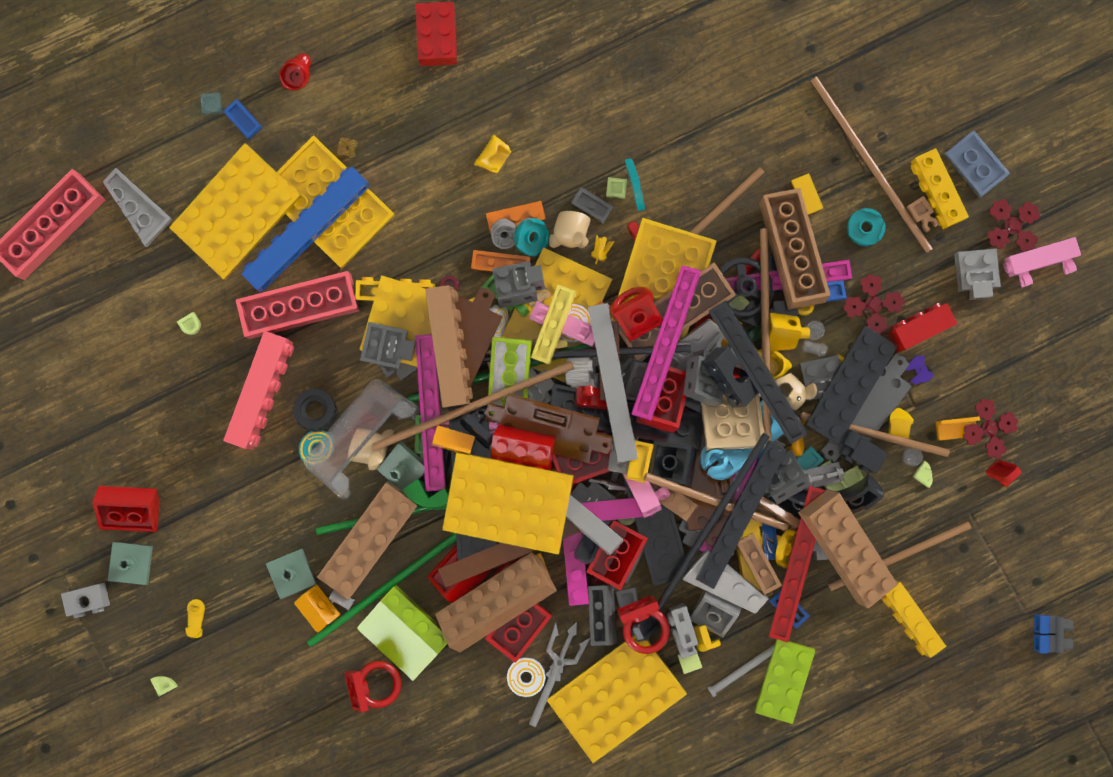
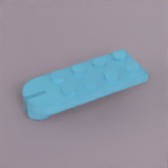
(732, 460)

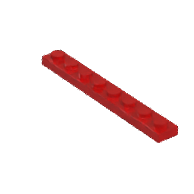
(794, 576)

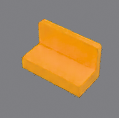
(953, 428)
(453, 440)
(316, 608)

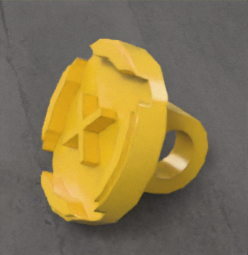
(784, 547)

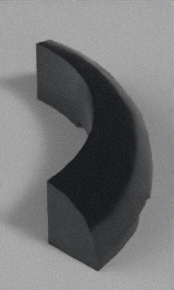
(857, 497)

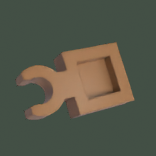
(921, 211)

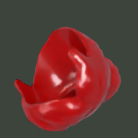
(298, 64)

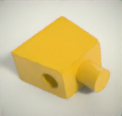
(785, 331)

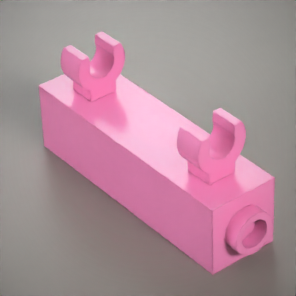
(1042, 257)
(573, 327)
(645, 496)

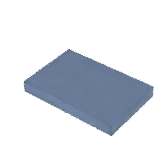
(976, 164)

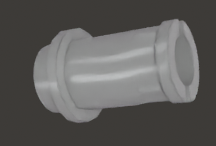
(340, 600)

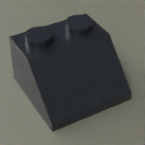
(673, 462)

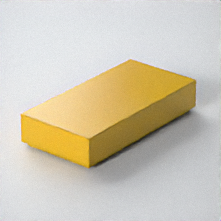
(809, 193)
(638, 467)

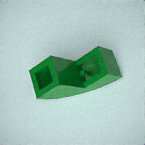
(417, 493)

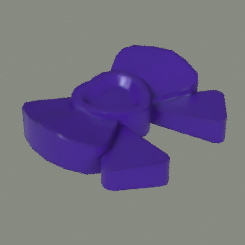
(923, 374)

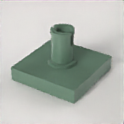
(402, 466)
(130, 563)
(291, 573)

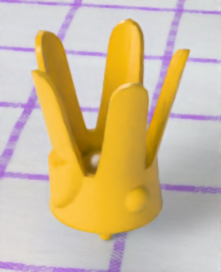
(599, 251)

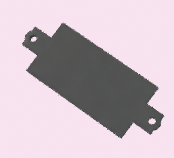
(879, 404)

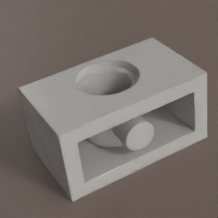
(74, 603)

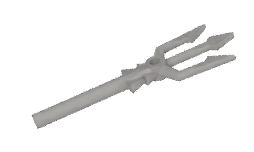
(556, 668)

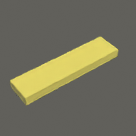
(553, 324)

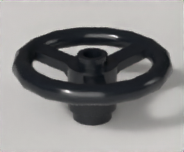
(748, 282)

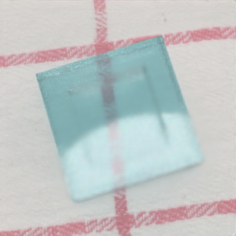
(211, 103)

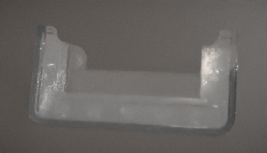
(353, 431)

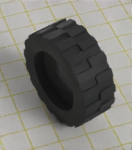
(315, 424)

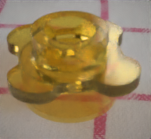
(342, 147)

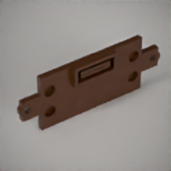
(478, 327)
(574, 431)
(707, 485)

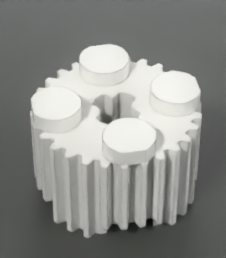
(583, 372)

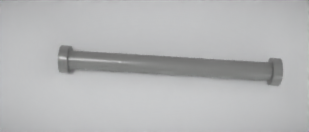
(741, 671)

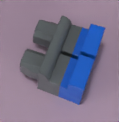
(1055, 641)

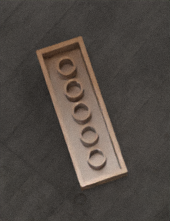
(794, 249)
(709, 292)
(447, 346)
(367, 540)
(848, 548)
(495, 602)

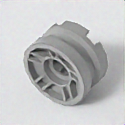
(500, 240)

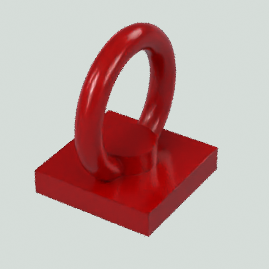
(638, 314)
(638, 612)
(359, 689)

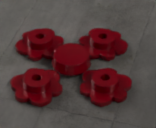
(1013, 225)
(873, 304)
(990, 428)

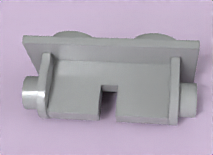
(824, 475)

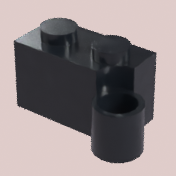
(862, 452)

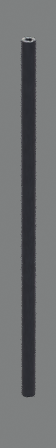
(593, 353)
(712, 521)

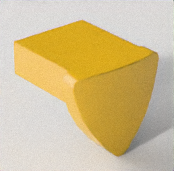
(900, 423)
(703, 639)

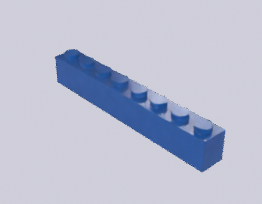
(305, 229)

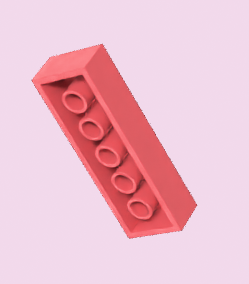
(48, 224)
(297, 305)
(258, 391)

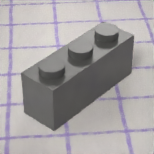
(602, 615)

